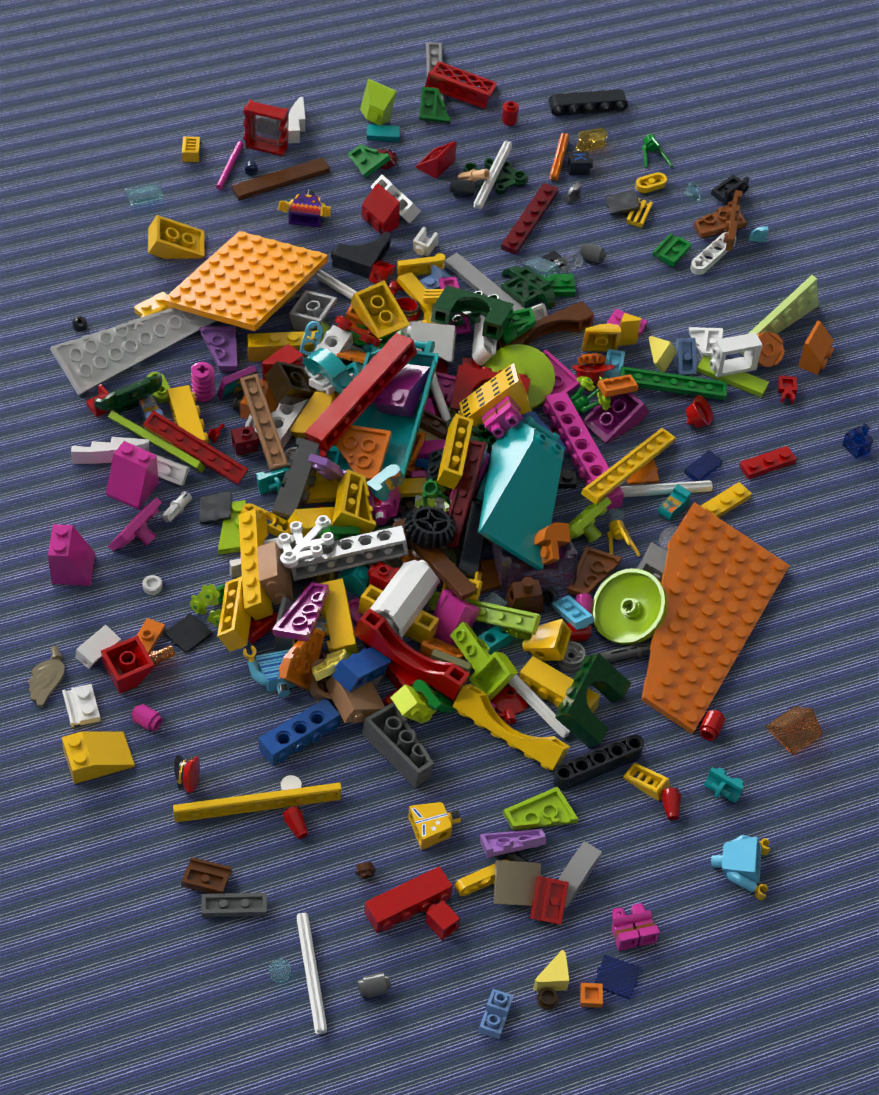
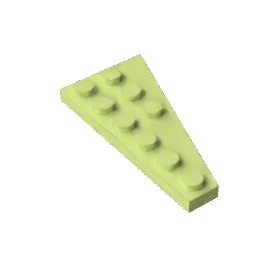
(791, 309)

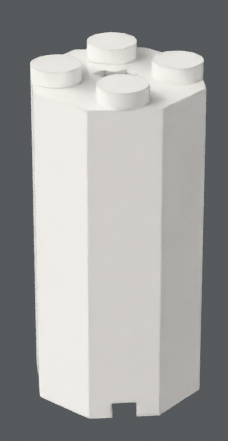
(406, 595)

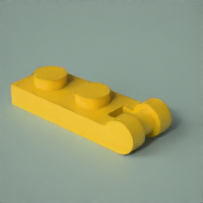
(420, 266)

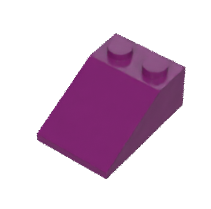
(403, 391)
(624, 414)

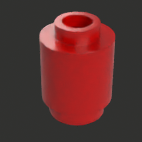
(510, 113)
(580, 634)
(712, 725)

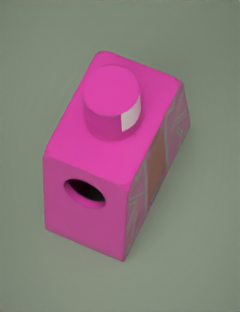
(385, 509)

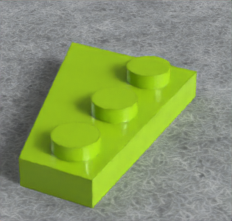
(541, 811)

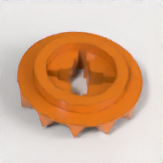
(591, 359)

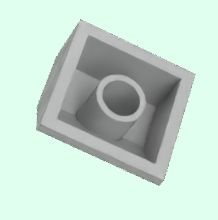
(311, 307)

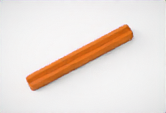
(559, 157)

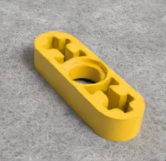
(281, 523)
(476, 881)

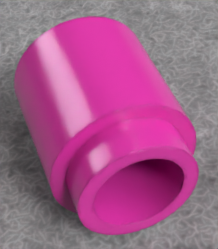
(147, 717)

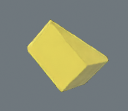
(662, 352)
(554, 975)

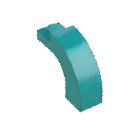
(330, 366)

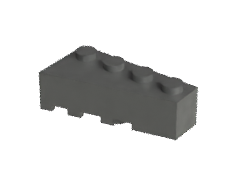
(297, 480)
(398, 744)

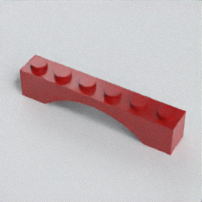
(443, 676)

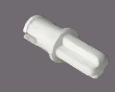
(176, 507)

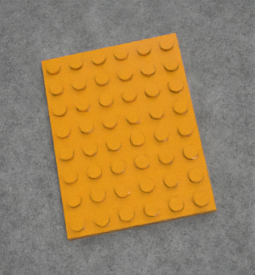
(246, 280)

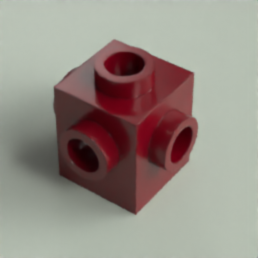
(244, 440)

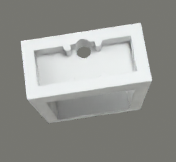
(748, 342)

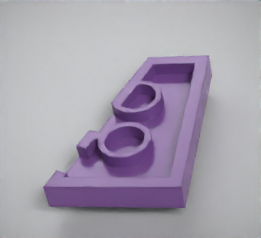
(326, 467)

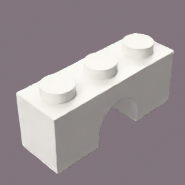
(407, 208)

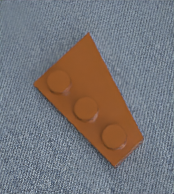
(715, 223)
(731, 223)

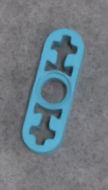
(317, 335)

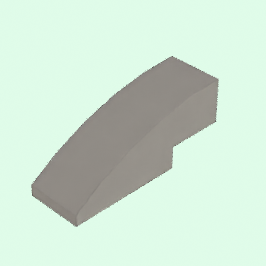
(579, 869)

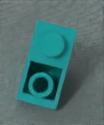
(356, 579)

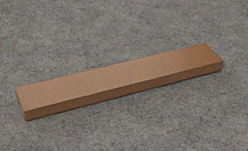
(263, 422)

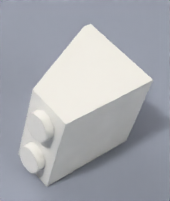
(441, 334)

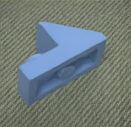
(432, 280)
(686, 356)

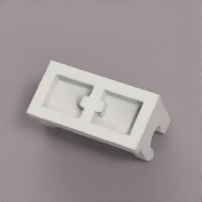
(91, 649)

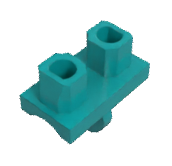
(271, 481)
(724, 785)

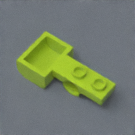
(492, 671)

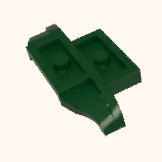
(528, 287)
(128, 397)

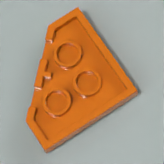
(364, 449)
(298, 661)

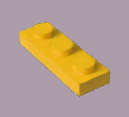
(727, 500)

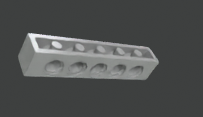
(354, 552)

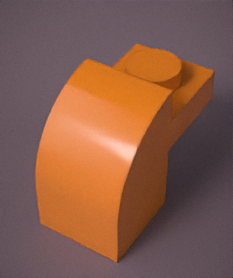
(550, 539)

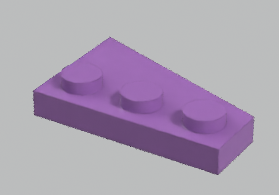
(222, 346)
(507, 842)

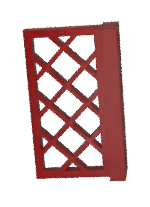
(460, 90)

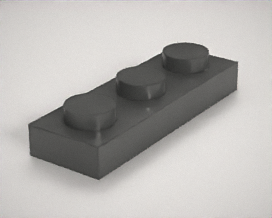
(234, 905)

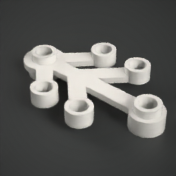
(290, 557)

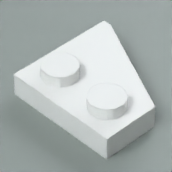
(706, 339)

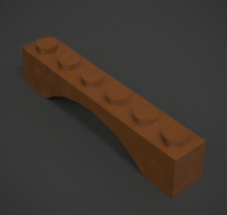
(571, 319)

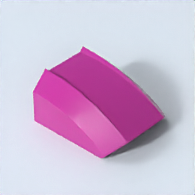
(451, 614)

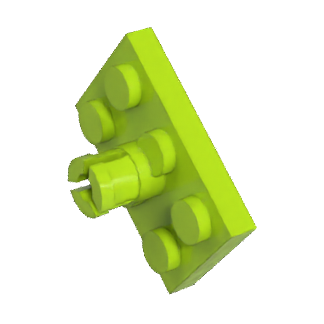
(585, 521)

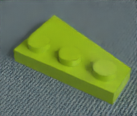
(230, 534)

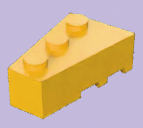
(352, 503)

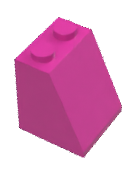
(132, 475)
(70, 557)

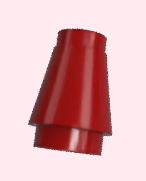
(671, 801)
(295, 821)

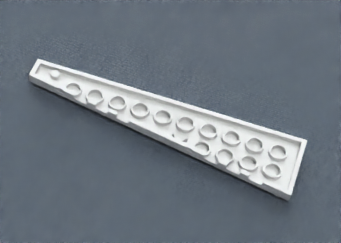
(114, 350)

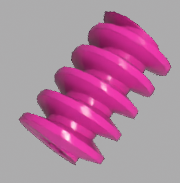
(203, 381)

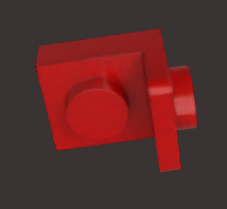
(381, 271)

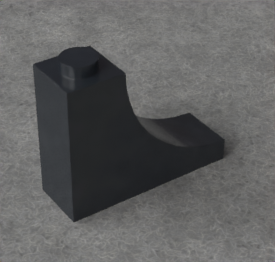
(360, 258)

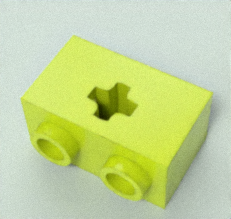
(412, 704)

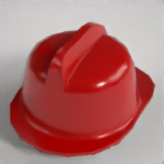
(592, 371)
(699, 413)

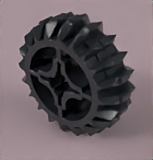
(430, 527)

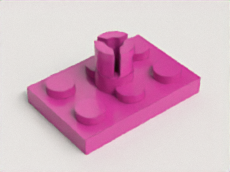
(138, 527)

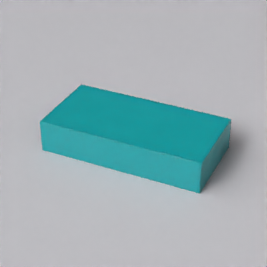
(383, 133)

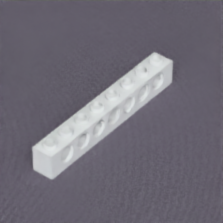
(334, 340)

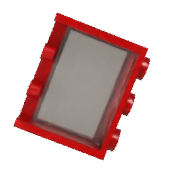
(266, 128)

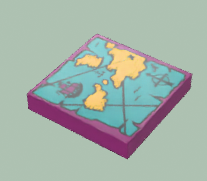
(231, 384)

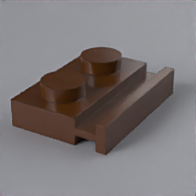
(206, 876)

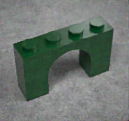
(456, 300)
(574, 710)

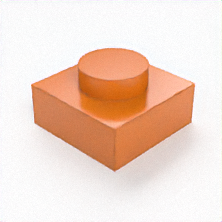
(591, 995)

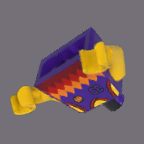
(305, 209)

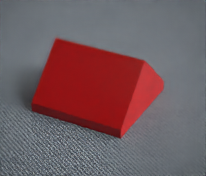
(438, 160)

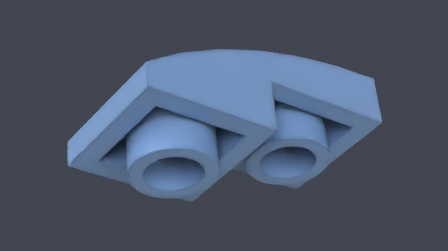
(495, 1014)

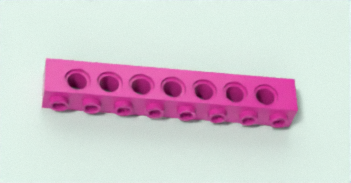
(578, 442)

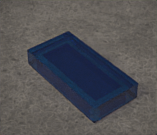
(703, 466)

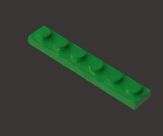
(677, 383)

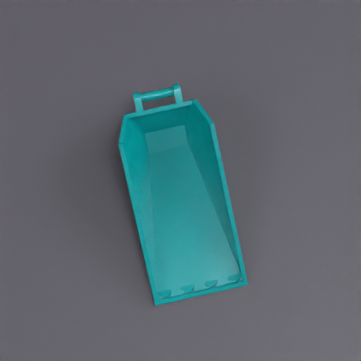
(402, 428)
(521, 489)

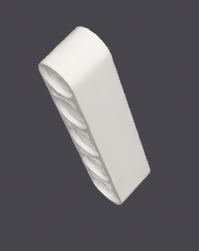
(483, 347)

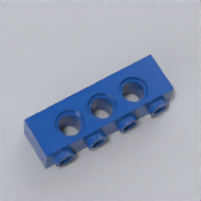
(304, 722)

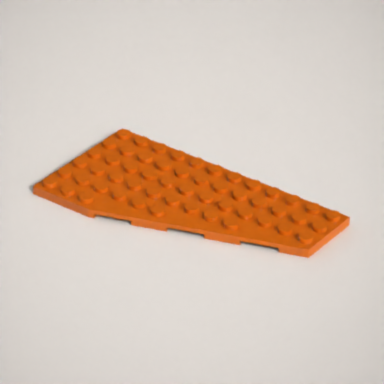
(715, 597)

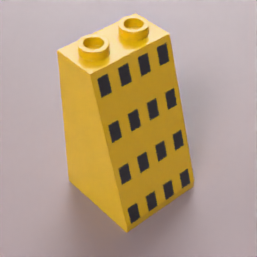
(494, 391)

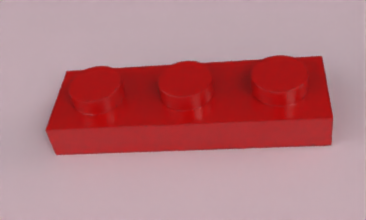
(767, 462)

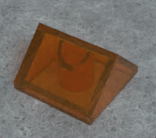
(796, 728)

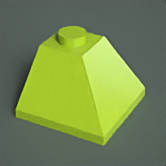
(377, 102)

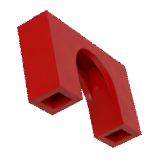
(470, 378)

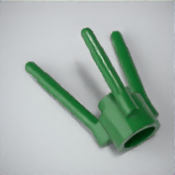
(651, 144)

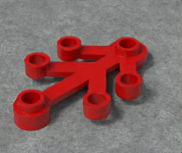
(366, 335)

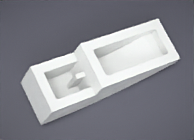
(296, 121)

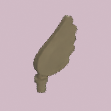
(46, 677)

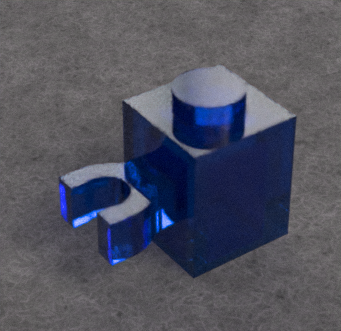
(858, 441)

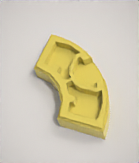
(327, 667)

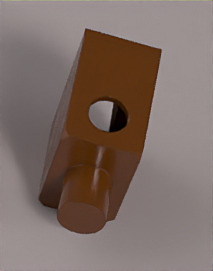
(526, 596)

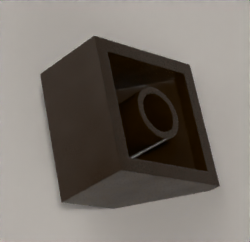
(289, 383)

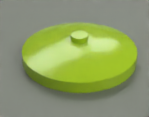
(528, 362)
(629, 606)

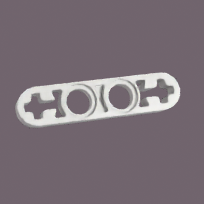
(709, 251)

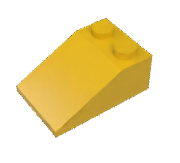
(175, 240)
(379, 310)
(96, 754)

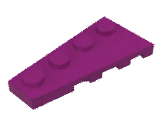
(303, 614)

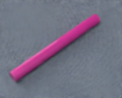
(229, 166)

